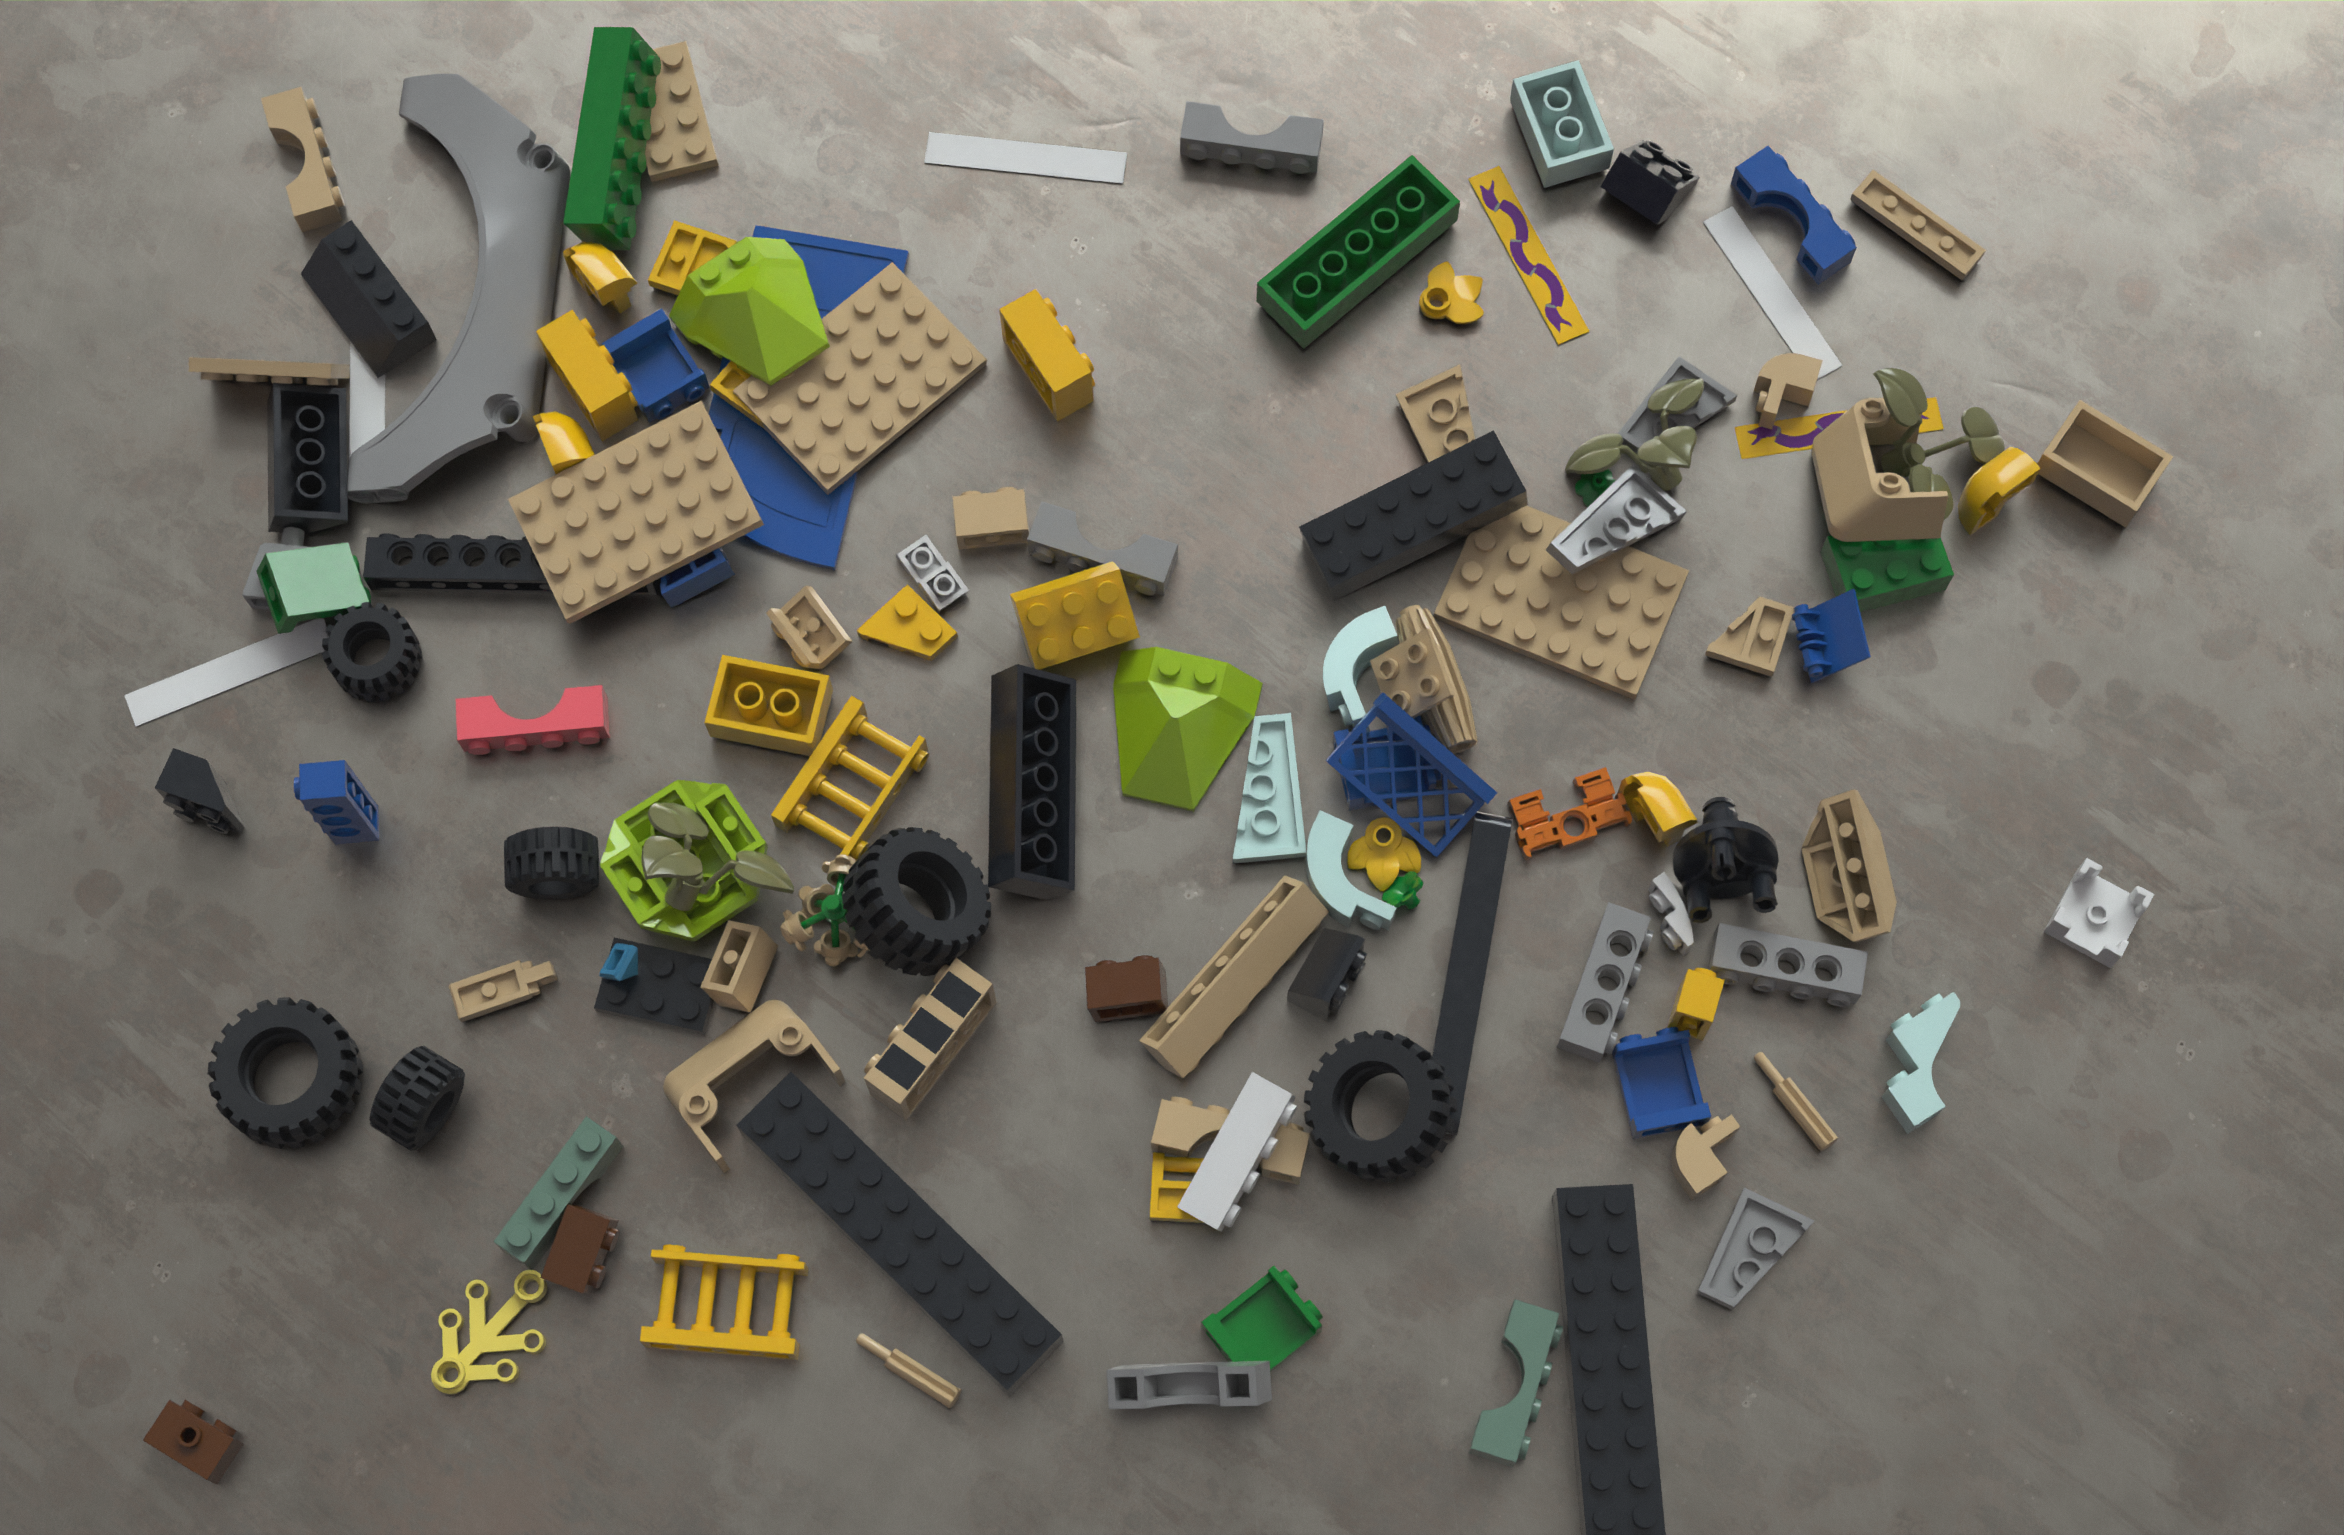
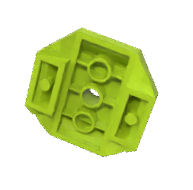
(728, 834)

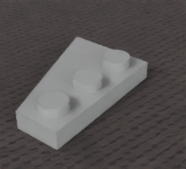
(1646, 425)
(1750, 1245)

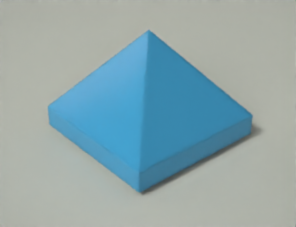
(620, 963)

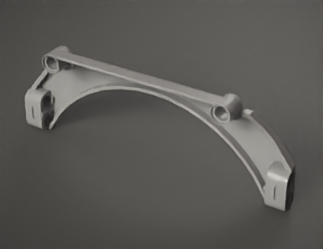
(497, 360)

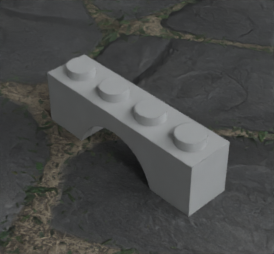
(1291, 146)
(1143, 564)
(1189, 1383)

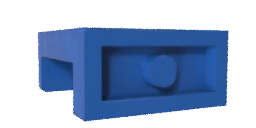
(656, 366)
(1377, 758)
(1659, 1083)

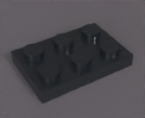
(662, 992)

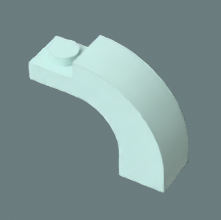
(1348, 658)
(1328, 882)

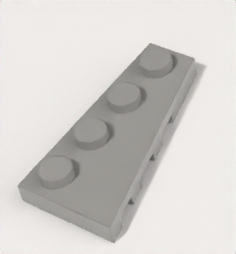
(1616, 519)

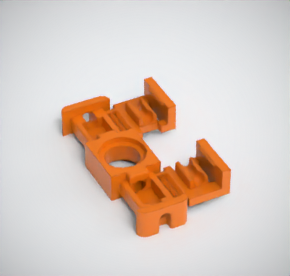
(1541, 833)

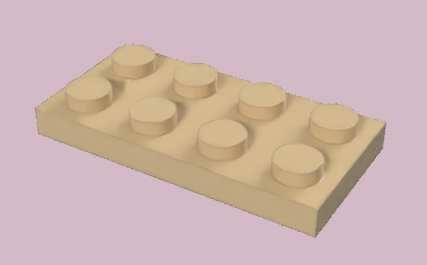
(678, 121)
(260, 369)

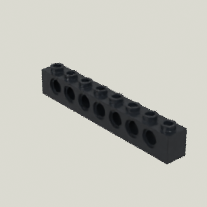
(456, 575)

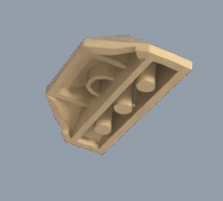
(1849, 869)

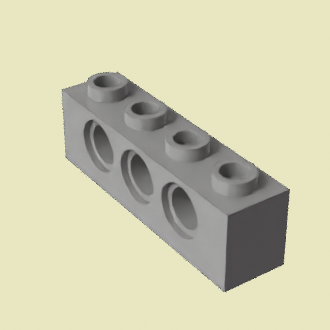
(1617, 926)
(1843, 963)

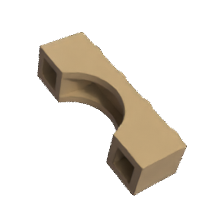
(311, 193)
(1184, 1128)

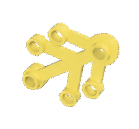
(485, 1336)

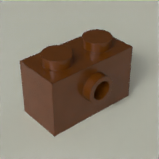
(1126, 988)
(581, 1249)
(193, 1441)

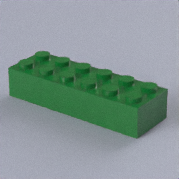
(612, 138)
(1357, 251)

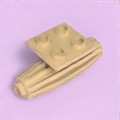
(1426, 679)

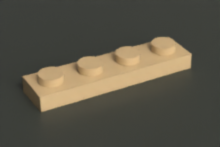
(1917, 225)

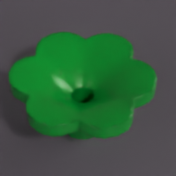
(1590, 489)
(1404, 891)

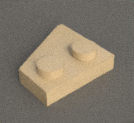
(1755, 637)

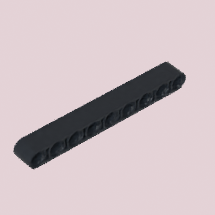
(1471, 951)

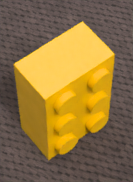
(1047, 354)
(589, 374)
(1074, 615)
(768, 705)

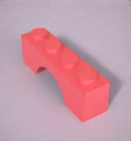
(577, 717)

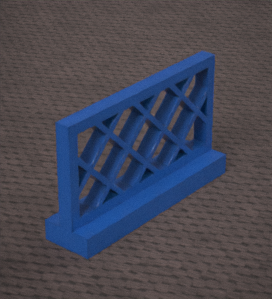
(1429, 748)

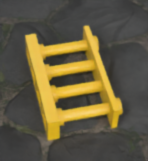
(833, 750)
(740, 1338)

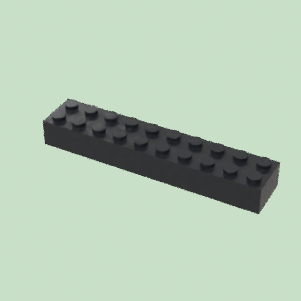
(900, 1234)
(1607, 1361)

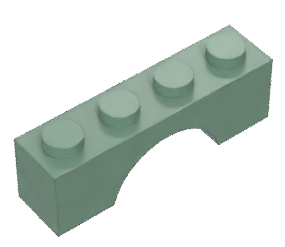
(537, 1219)
(1501, 1430)

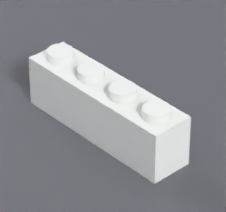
(1237, 1152)

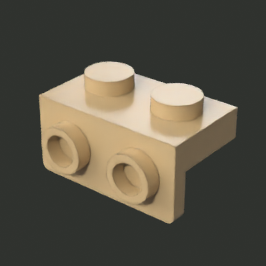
(809, 629)

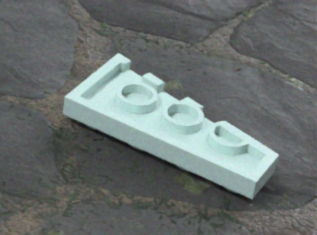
(1271, 802)

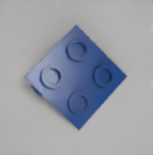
(1831, 635)

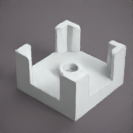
(2097, 915)

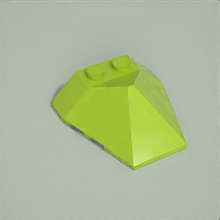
(753, 309)
(1178, 722)

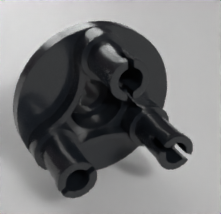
(1725, 861)

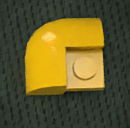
(600, 274)
(563, 440)
(1993, 486)
(1660, 804)

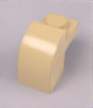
(1785, 378)
(1693, 1158)

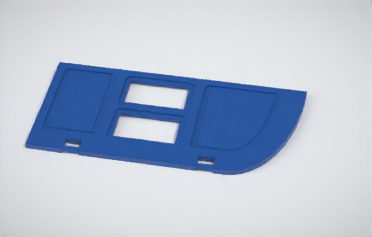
(795, 511)

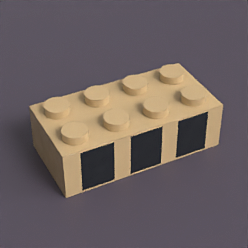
(930, 1038)

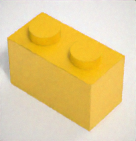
(1696, 1002)

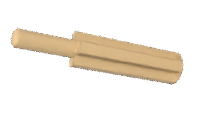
(1798, 1105)
(913, 1372)

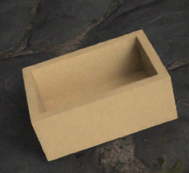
(2103, 463)

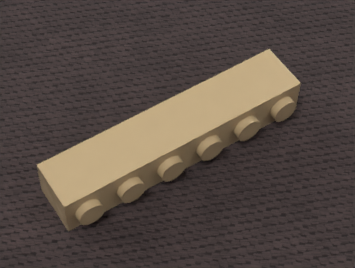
(1234, 976)

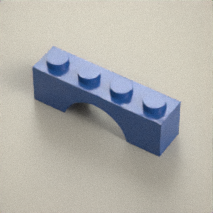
(1768, 182)

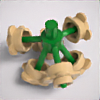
(828, 905)

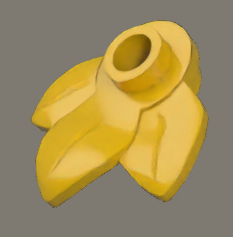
(1455, 294)
(1384, 859)

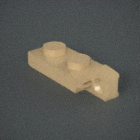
(499, 988)

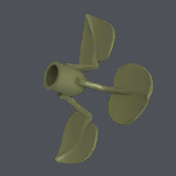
(1905, 403)
(1657, 456)
(667, 858)

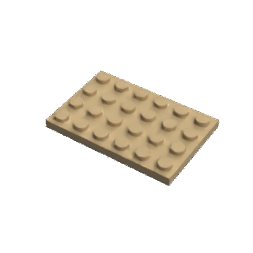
(883, 372)
(635, 512)
(1586, 623)

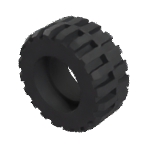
(892, 925)
(252, 1040)
(1338, 1085)

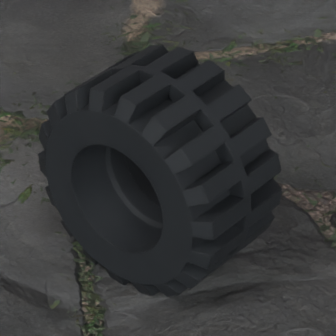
(357, 629)
(551, 863)
(417, 1098)

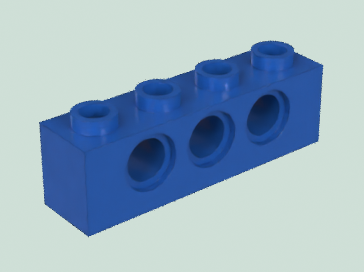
(338, 801)

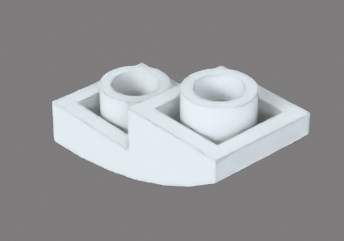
(932, 573)
(1676, 925)

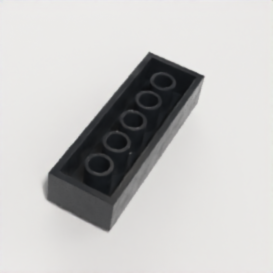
(1414, 515)
(1032, 783)

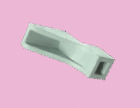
(1916, 1043)

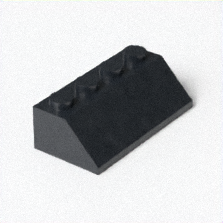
(366, 300)
(306, 457)

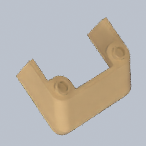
(1859, 500)
(692, 1082)

